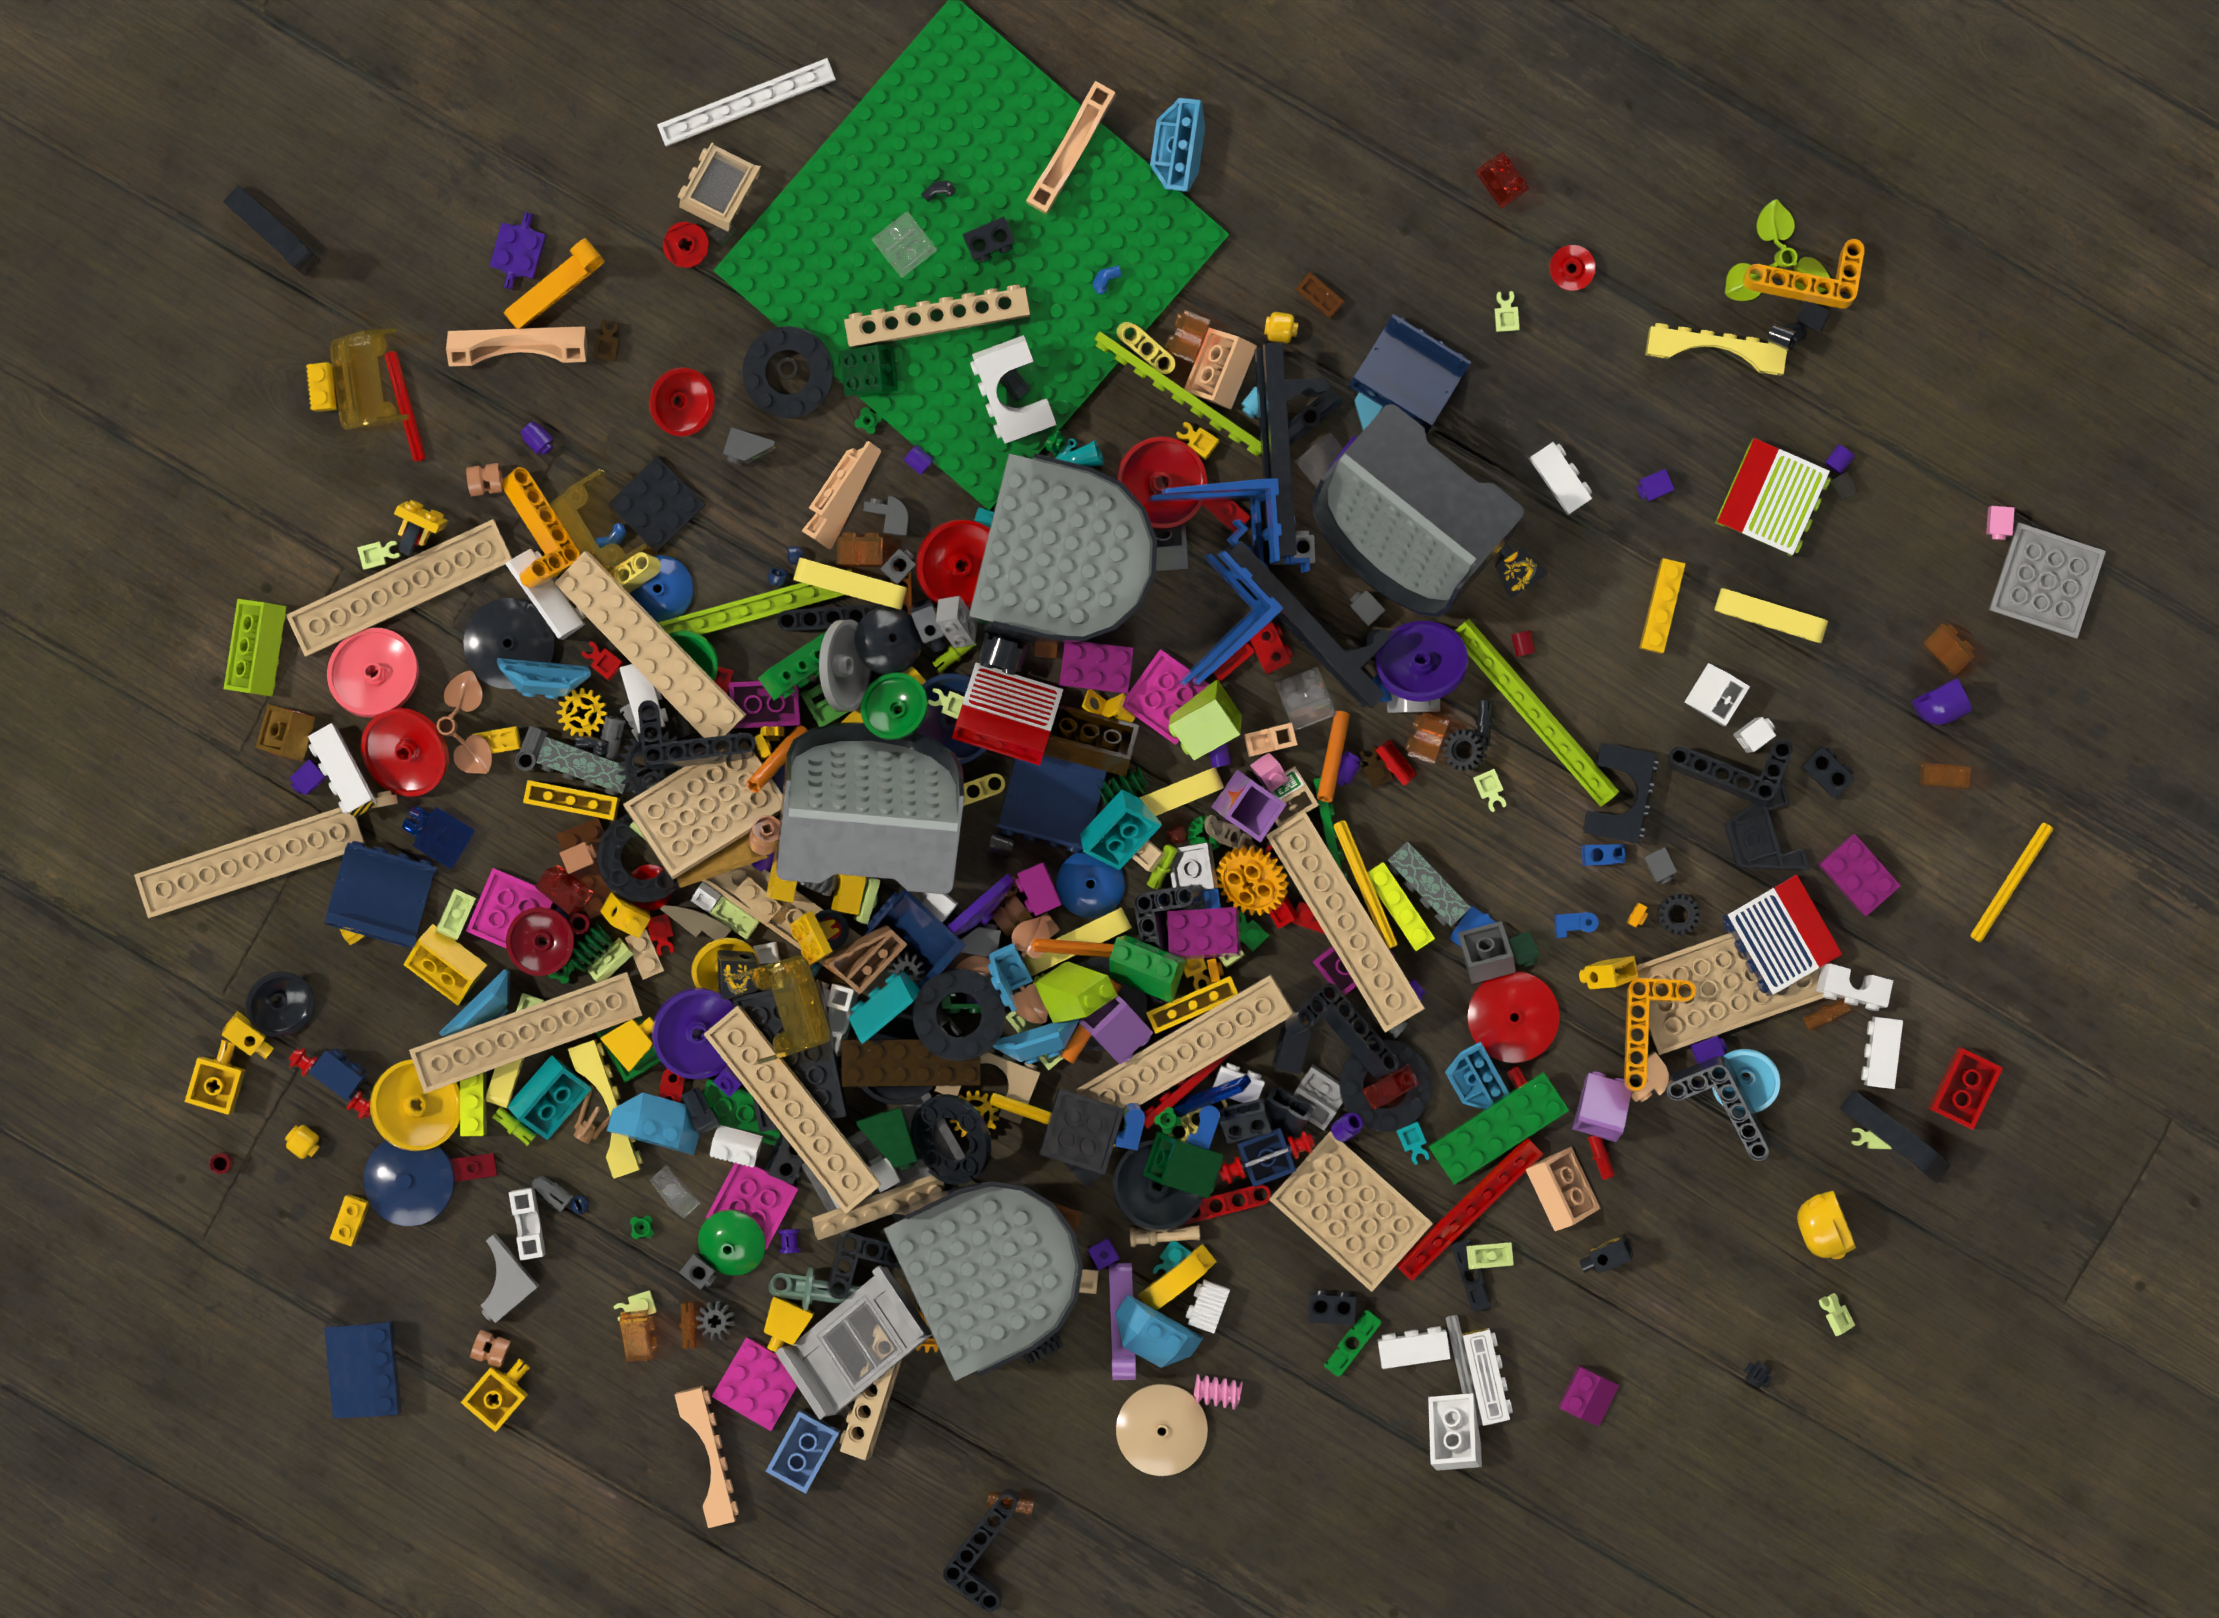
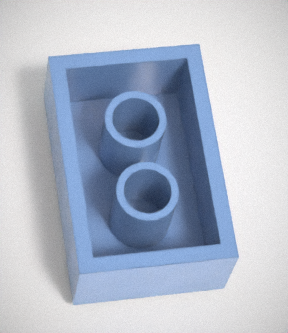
(803, 1450)

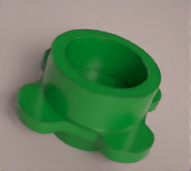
(867, 414)
(1055, 443)
(564, 976)
(1163, 1116)
(637, 1232)

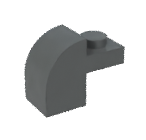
(896, 515)

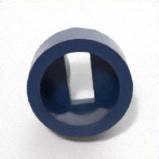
(794, 554)
(777, 576)
(583, 1202)

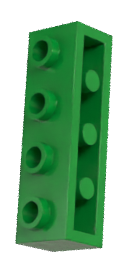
(793, 670)

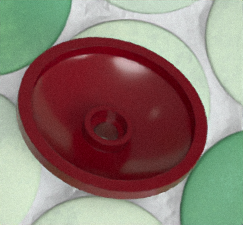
(525, 946)

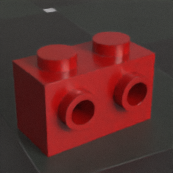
(1270, 648)

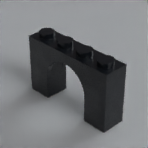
(1639, 767)

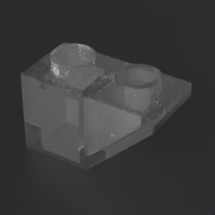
(674, 1192)

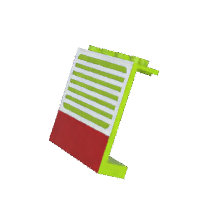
(1773, 496)

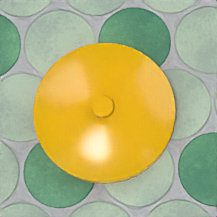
(410, 1116)

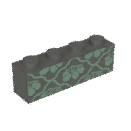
(583, 765)
(1428, 883)

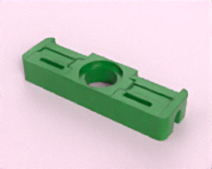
(1362, 1331)

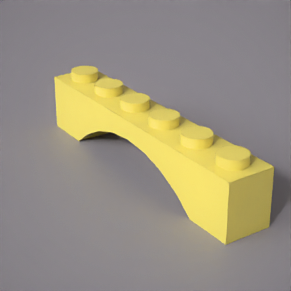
(1762, 356)
(589, 1062)

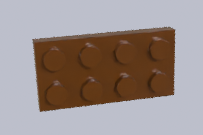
(590, 876)

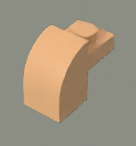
(1270, 739)
(1656, 1078)

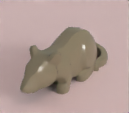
(1228, 834)

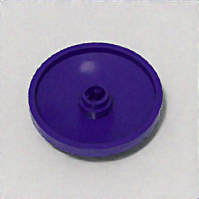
(1422, 661)
(982, 908)
(681, 1029)

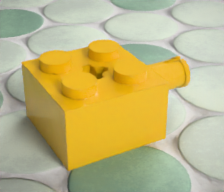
(228, 1077)
(505, 1387)

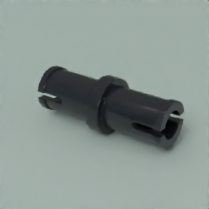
(1484, 720)

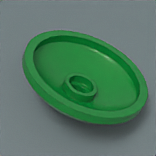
(699, 650)
(883, 700)
(733, 1230)

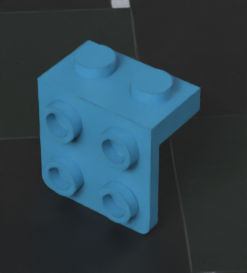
(1008, 973)

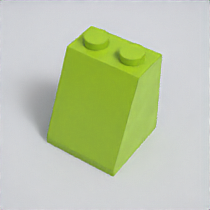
(1206, 721)
(1074, 992)

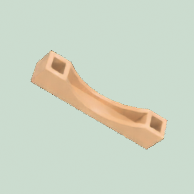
(1071, 148)
(473, 346)
(695, 1411)

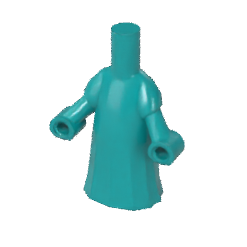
(1087, 455)

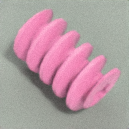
(1217, 1391)

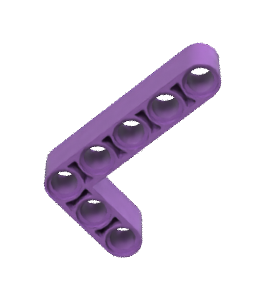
(1120, 1285)

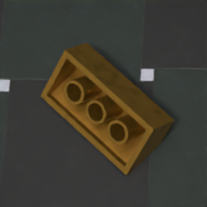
(729, 858)

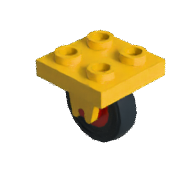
(417, 525)
(819, 933)

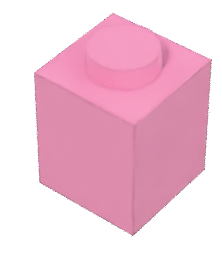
(2000, 522)
(1269, 772)

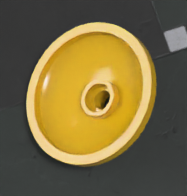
(704, 966)

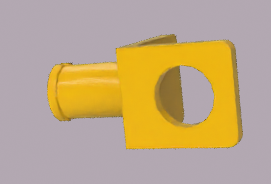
(1108, 708)

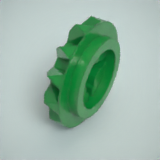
(1196, 828)

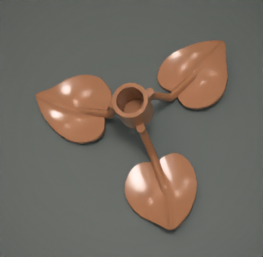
(467, 694)
(1028, 1001)

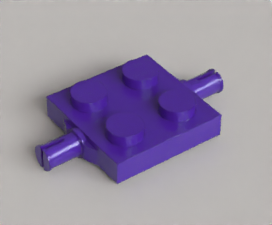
(518, 250)

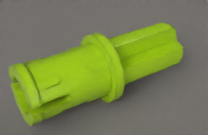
(1159, 873)

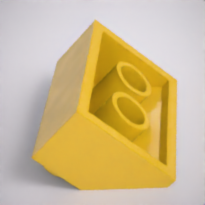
(445, 964)

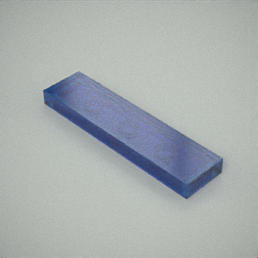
(1211, 1095)

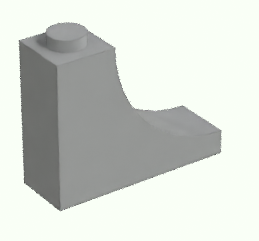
(511, 1283)

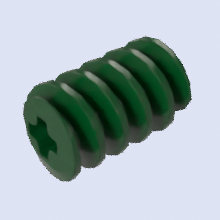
(1131, 785)
(591, 948)

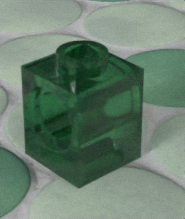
(1524, 948)

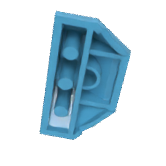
(1179, 144)
(543, 677)
(486, 1006)
(1037, 1041)
(1476, 1078)
(655, 1122)
(1154, 1334)

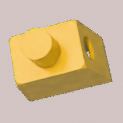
(628, 915)
(1603, 973)
(238, 1029)
(630, 1042)
(785, 1322)

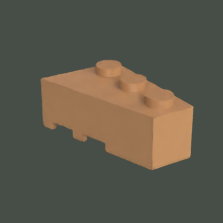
(866, 957)

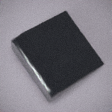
(1813, 316)

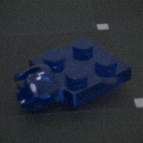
(438, 834)

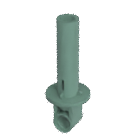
(808, 1289)

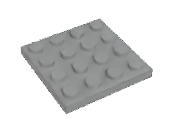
(2047, 580)

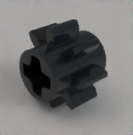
(1758, 1374)

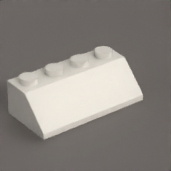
(549, 599)

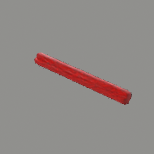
(405, 406)

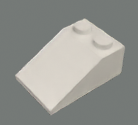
(1454, 1432)

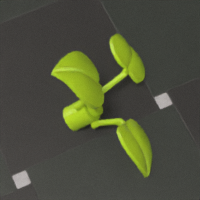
(1777, 224)

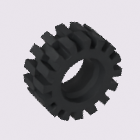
(1452, 749)
(1692, 917)
(1048, 1347)

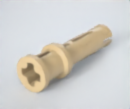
(1143, 1236)

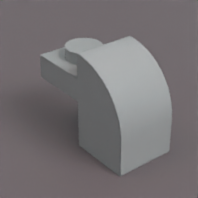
(1401, 705)

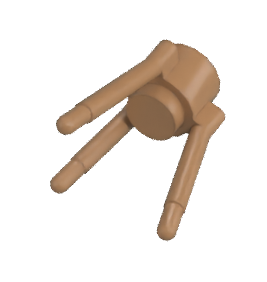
(586, 1130)

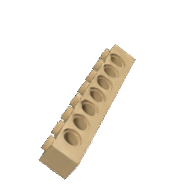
(858, 338)
(864, 1446)

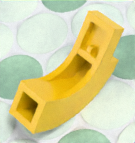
(1178, 1278)

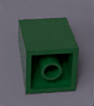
(891, 1136)
(1183, 1165)

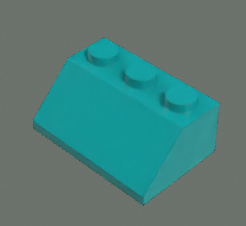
(1119, 830)
(883, 1005)
(549, 1097)

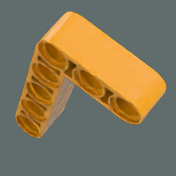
(1812, 282)
(555, 285)
(545, 527)
(1643, 1023)

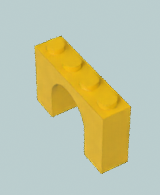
(846, 897)

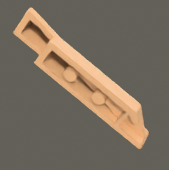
(840, 494)

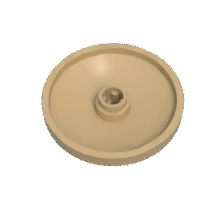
(1155, 1408)

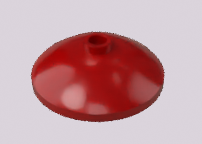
(693, 406)

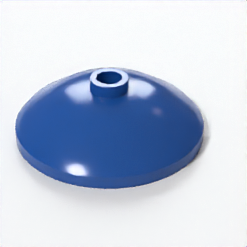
(675, 592)
(1084, 901)

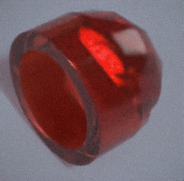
(1177, 834)

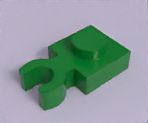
(1251, 933)

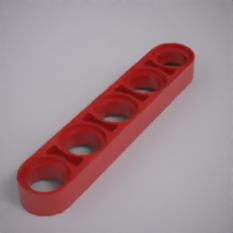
(1228, 1207)

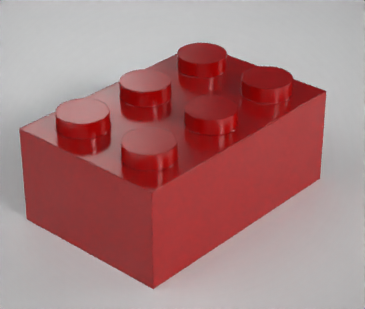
(1965, 1088)

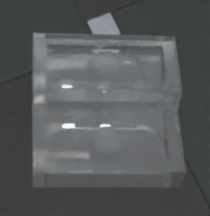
(904, 244)
(1319, 458)

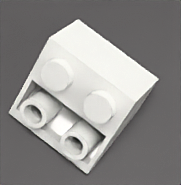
(1717, 694)
(1231, 1072)

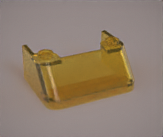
(359, 380)
(566, 509)
(796, 1002)

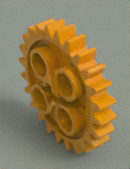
(1252, 880)

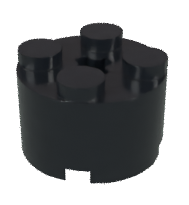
(1004, 653)

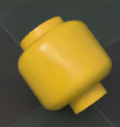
(1280, 327)
(302, 1141)

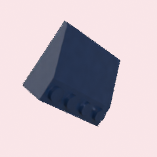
(363, 1370)

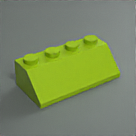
(255, 647)

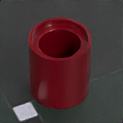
(1523, 643)
(587, 920)
(213, 1166)

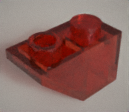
(1390, 1087)

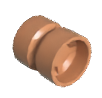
(484, 479)
(764, 835)
(1011, 915)
(498, 1350)

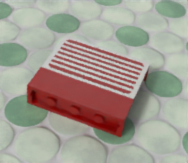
(1007, 714)

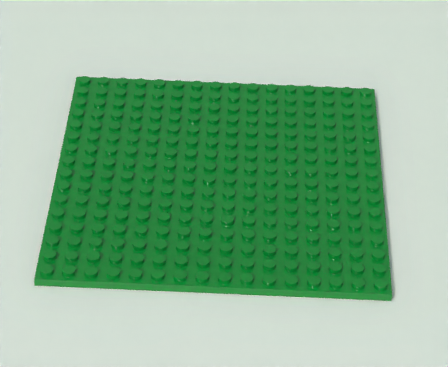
(990, 123)

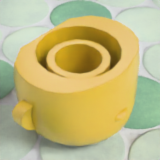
(1825, 1227)

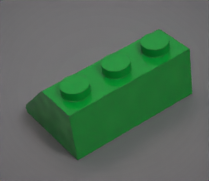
(1146, 968)

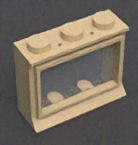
(718, 186)

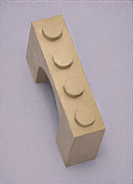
(1020, 1079)

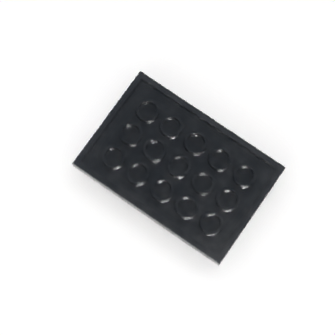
(814, 1067)

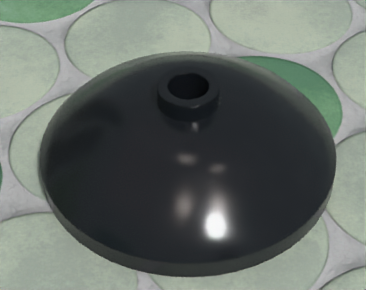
(877, 650)
(288, 1012)

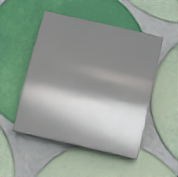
(1321, 1093)

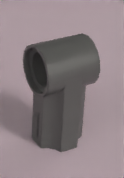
(531, 746)

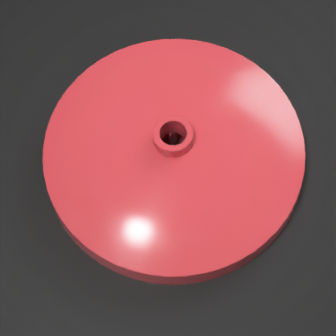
(363, 656)

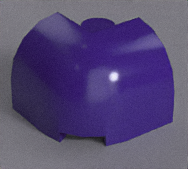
(1943, 704)

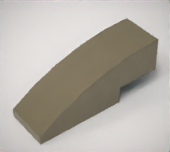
(696, 922)

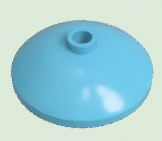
(1764, 1077)

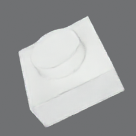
(705, 897)

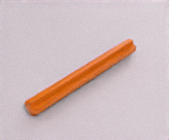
(1072, 947)

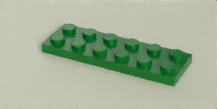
(1498, 1128)

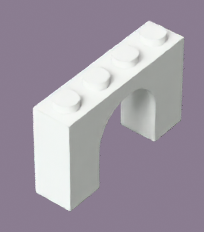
(991, 366)

